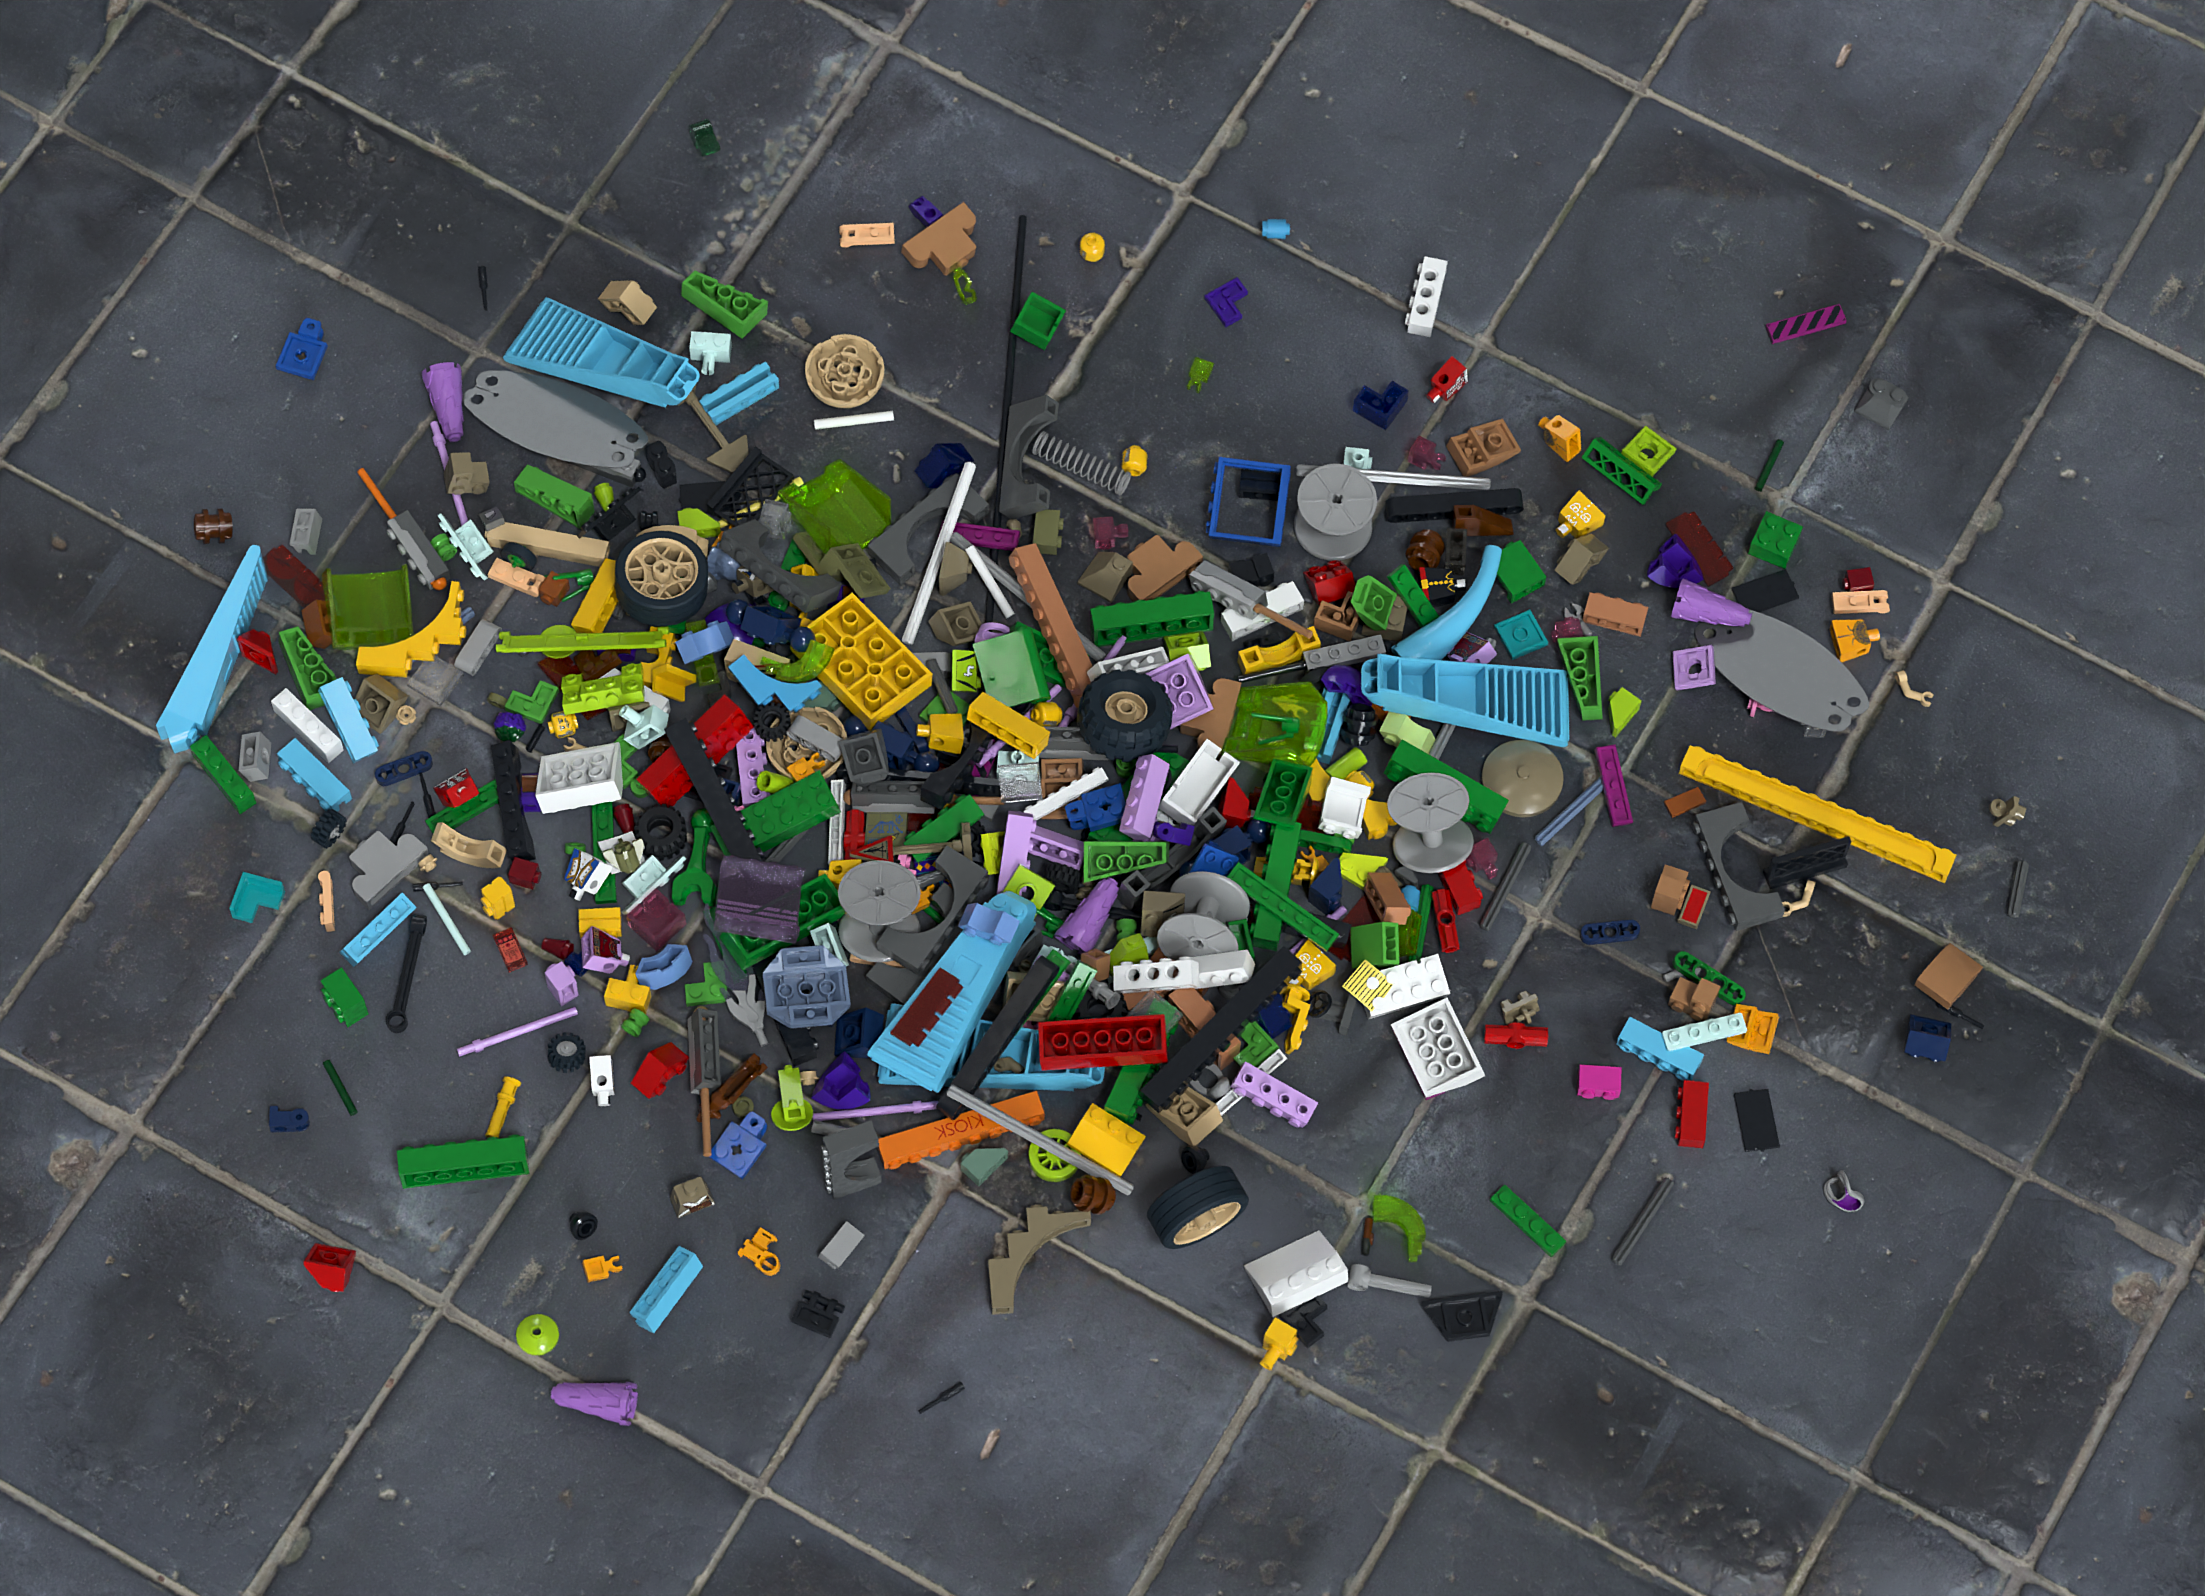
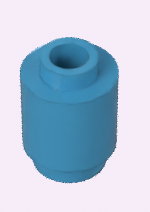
(1275, 228)
(1412, 896)

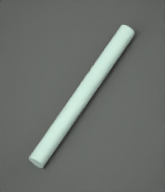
(446, 919)

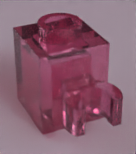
(1423, 453)
(1105, 532)
(1567, 629)
(1483, 857)

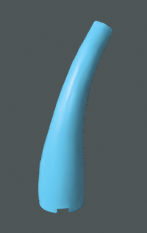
(1442, 634)

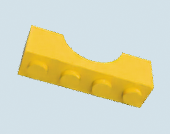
(1290, 651)

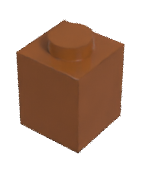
(553, 590)

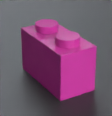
(1599, 1082)

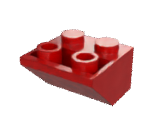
(1329, 581)

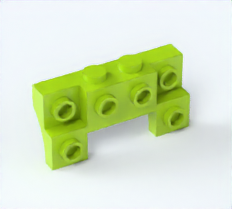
(603, 692)

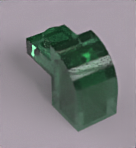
(704, 137)

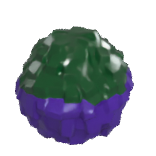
(509, 726)

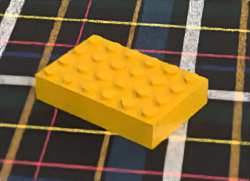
(869, 664)

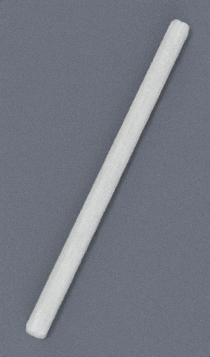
(937, 556)

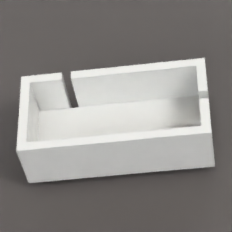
(1198, 784)
(1412, 985)

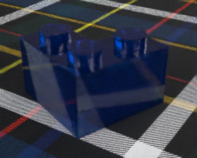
(1381, 408)
(942, 462)
(1275, 1018)

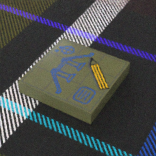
(884, 824)

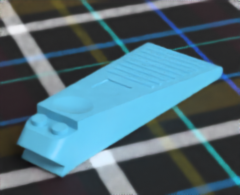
(600, 356)
(207, 674)
(1476, 696)
(980, 970)
(1023, 1049)

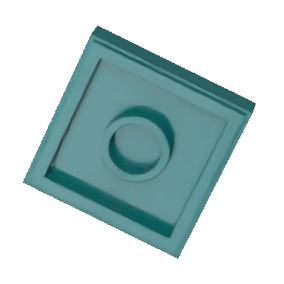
(1521, 634)

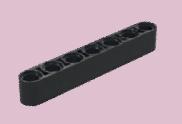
(1441, 505)

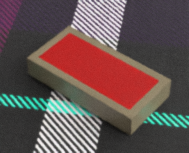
(1694, 907)

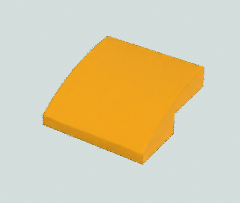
(1760, 1029)

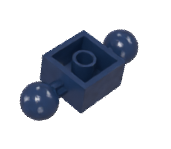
(770, 624)
(898, 746)
(1236, 842)

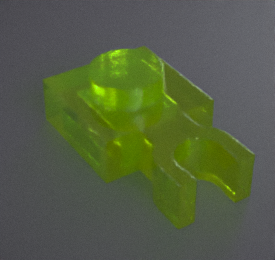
(1200, 372)

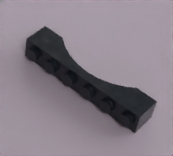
(507, 775)
(941, 785)

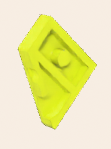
(992, 849)
(1356, 867)

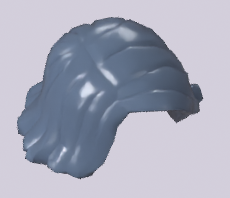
(722, 565)

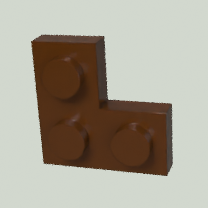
(594, 666)

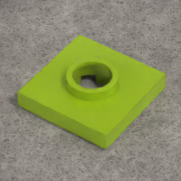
(1648, 440)
(1026, 877)

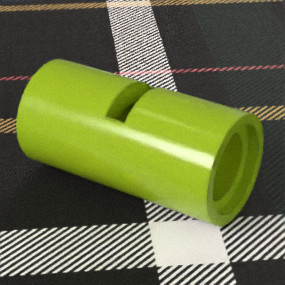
(1346, 764)
(772, 782)

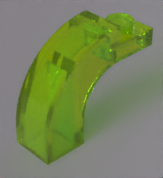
(706, 667)
(807, 668)
(1406, 1217)

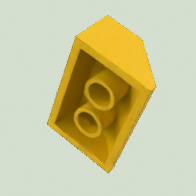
(1106, 1140)

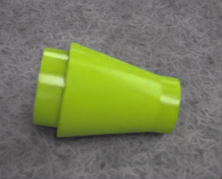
(604, 495)

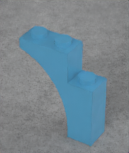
(763, 688)

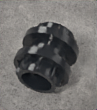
(1358, 726)

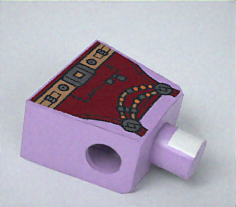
(1472, 650)
(602, 951)

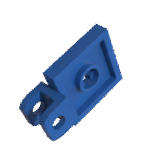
(308, 342)
(1090, 809)
(748, 1138)

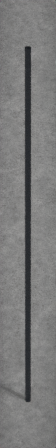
(1007, 402)

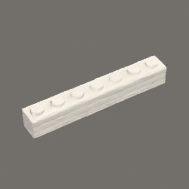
(1067, 794)
(836, 828)
(1267, 1066)

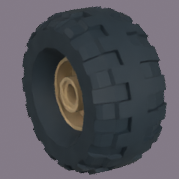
(1124, 715)

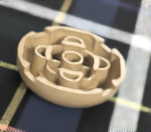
(848, 352)
(783, 756)

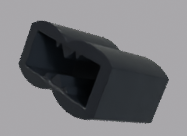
(661, 464)

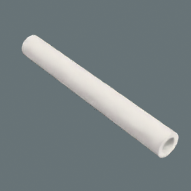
(853, 420)
(989, 581)

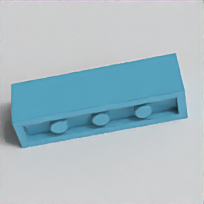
(740, 393)
(1335, 706)
(348, 720)
(313, 775)
(377, 929)
(1651, 1047)
(666, 1289)

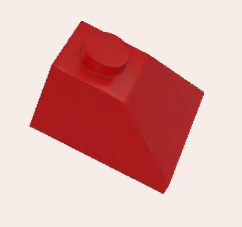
(258, 648)
(1233, 805)
(330, 1266)

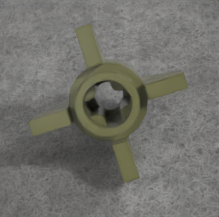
(626, 856)

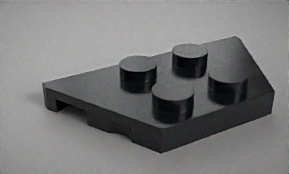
(1464, 1315)

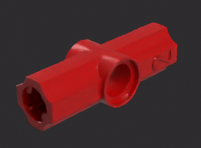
(854, 835)
(1447, 932)
(1516, 1035)

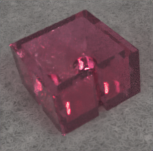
(656, 924)

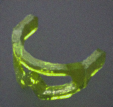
(957, 273)

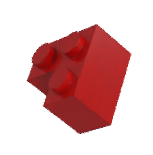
(658, 1068)

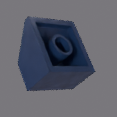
(1327, 889)
(858, 1032)
(1927, 1038)

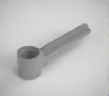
(1361, 1277)

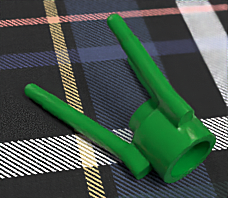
(582, 578)
(1289, 724)
(1052, 924)

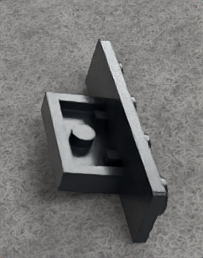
(613, 521)

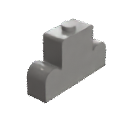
(383, 865)

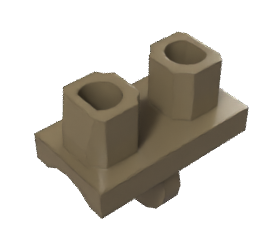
(2007, 811)
(1521, 1010)

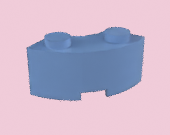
(699, 644)
(988, 924)
(664, 967)

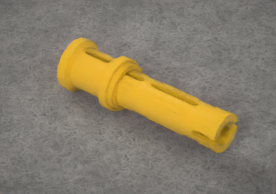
(505, 1099)

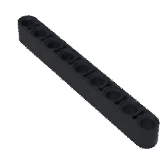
(1000, 1034)

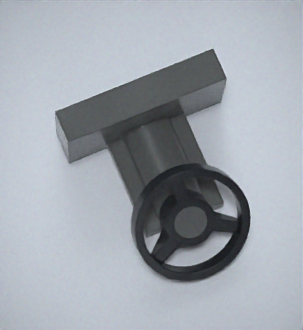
(1333, 1010)

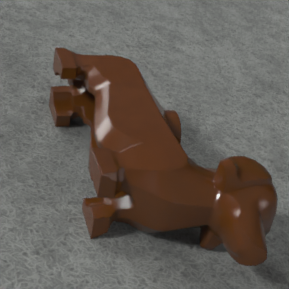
(733, 1086)

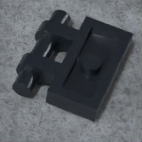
(816, 1319)

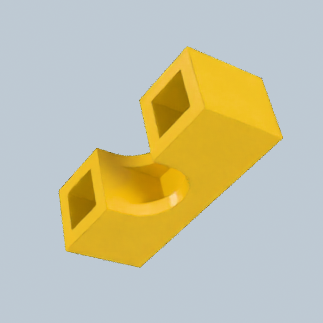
(663, 654)

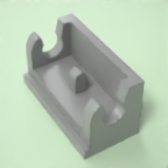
(306, 530)
(841, 1245)

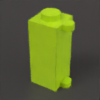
(791, 1093)

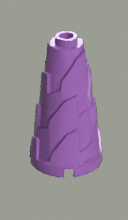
(446, 396)
(1699, 604)
(1084, 925)
(605, 1400)

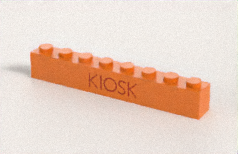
(952, 1134)

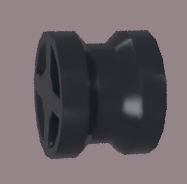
(648, 520)

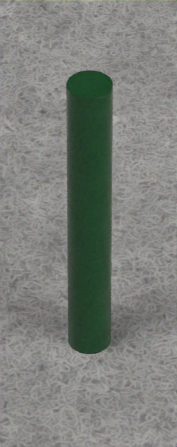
(1769, 465)
(340, 1087)

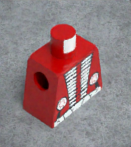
(1447, 380)
(457, 789)

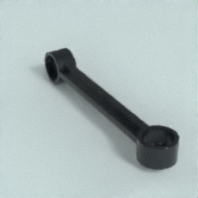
(1058, 902)
(417, 930)

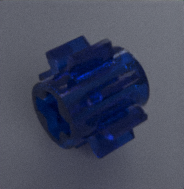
(575, 962)

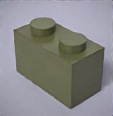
(1047, 531)

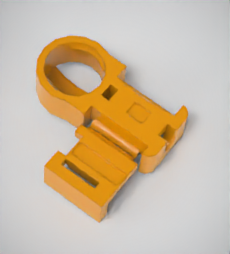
(759, 1248)

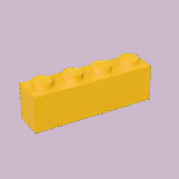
(598, 602)
(1008, 725)

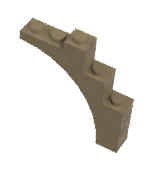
(1022, 1245)

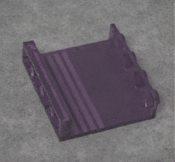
(758, 899)

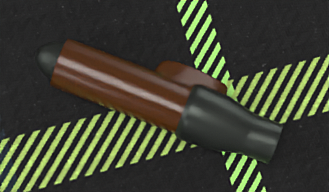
(1368, 1236)

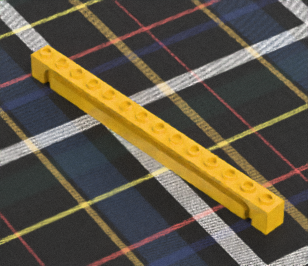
(1817, 813)

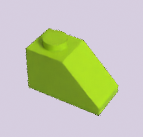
(698, 520)
(1621, 709)
(1128, 950)

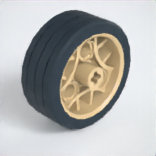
(671, 558)
(1197, 1207)

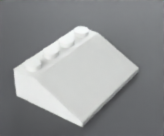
(580, 778)
(1438, 1049)
(1297, 1273)

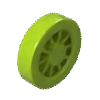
(1039, 1168)

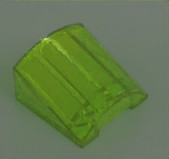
(839, 507)
(368, 608)
(1281, 700)

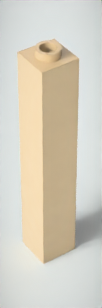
(551, 543)

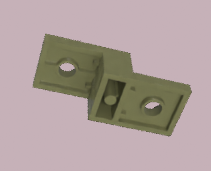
(844, 563)

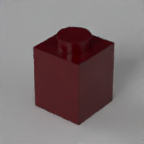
(1858, 580)
(524, 873)

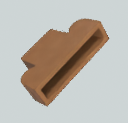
(944, 241)
(1159, 568)
(1216, 723)

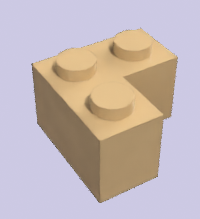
(628, 299)

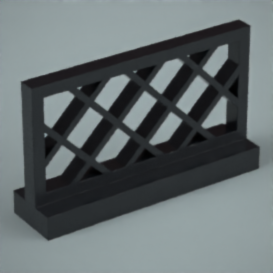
(738, 478)
(1807, 863)

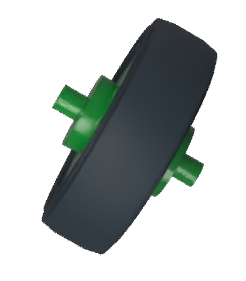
(519, 556)

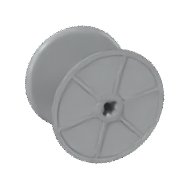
(1335, 512)
(1430, 822)
(876, 898)
(1208, 904)

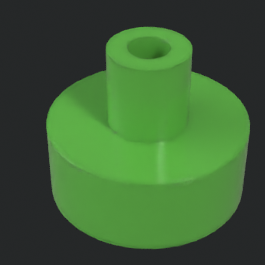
(637, 790)
(569, 847)

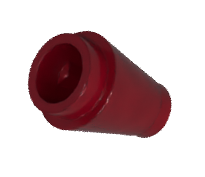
(624, 817)
(558, 947)

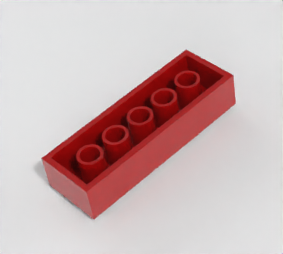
(719, 729)
(1103, 1042)

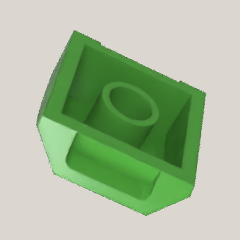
(1373, 602)

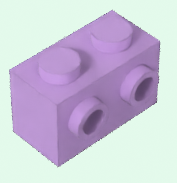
(561, 982)

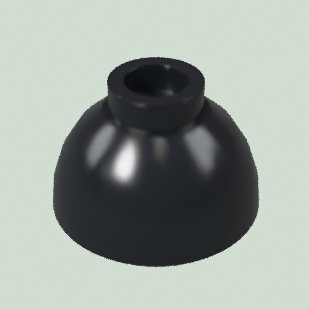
(1194, 1158)
(582, 1225)

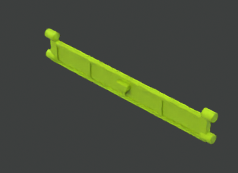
(582, 641)

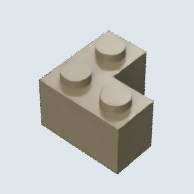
(465, 476)
(1579, 558)

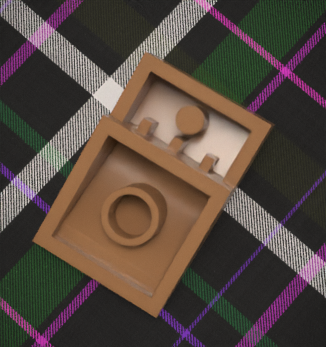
(1483, 447)
(1057, 774)
(1948, 976)

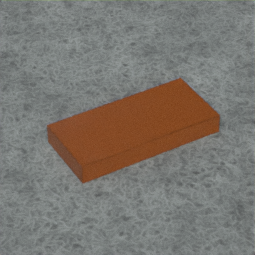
(1685, 802)

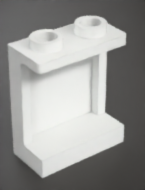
(1343, 808)

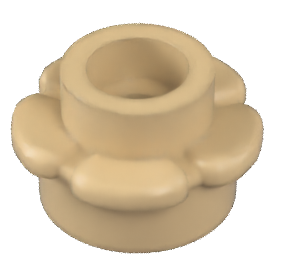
(403, 711)
(428, 863)
(808, 1077)

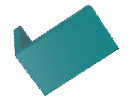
(255, 891)

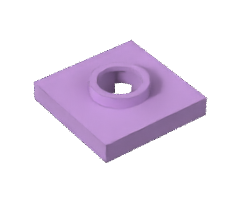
(1685, 659)

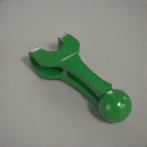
(695, 876)

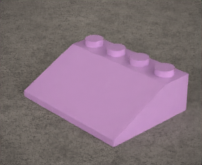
(1184, 688)

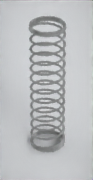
(1120, 489)

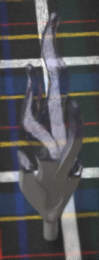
(741, 984)

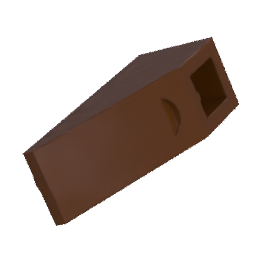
(1480, 521)

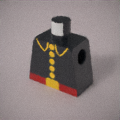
(1439, 585)

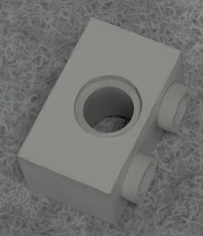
(254, 756)

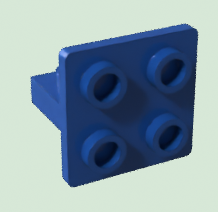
(1215, 860)

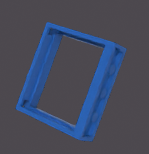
(1216, 489)

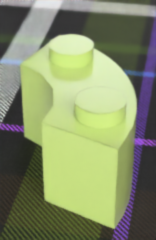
(1401, 727)

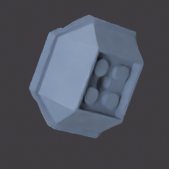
(807, 969)

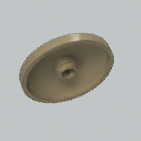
(1525, 776)

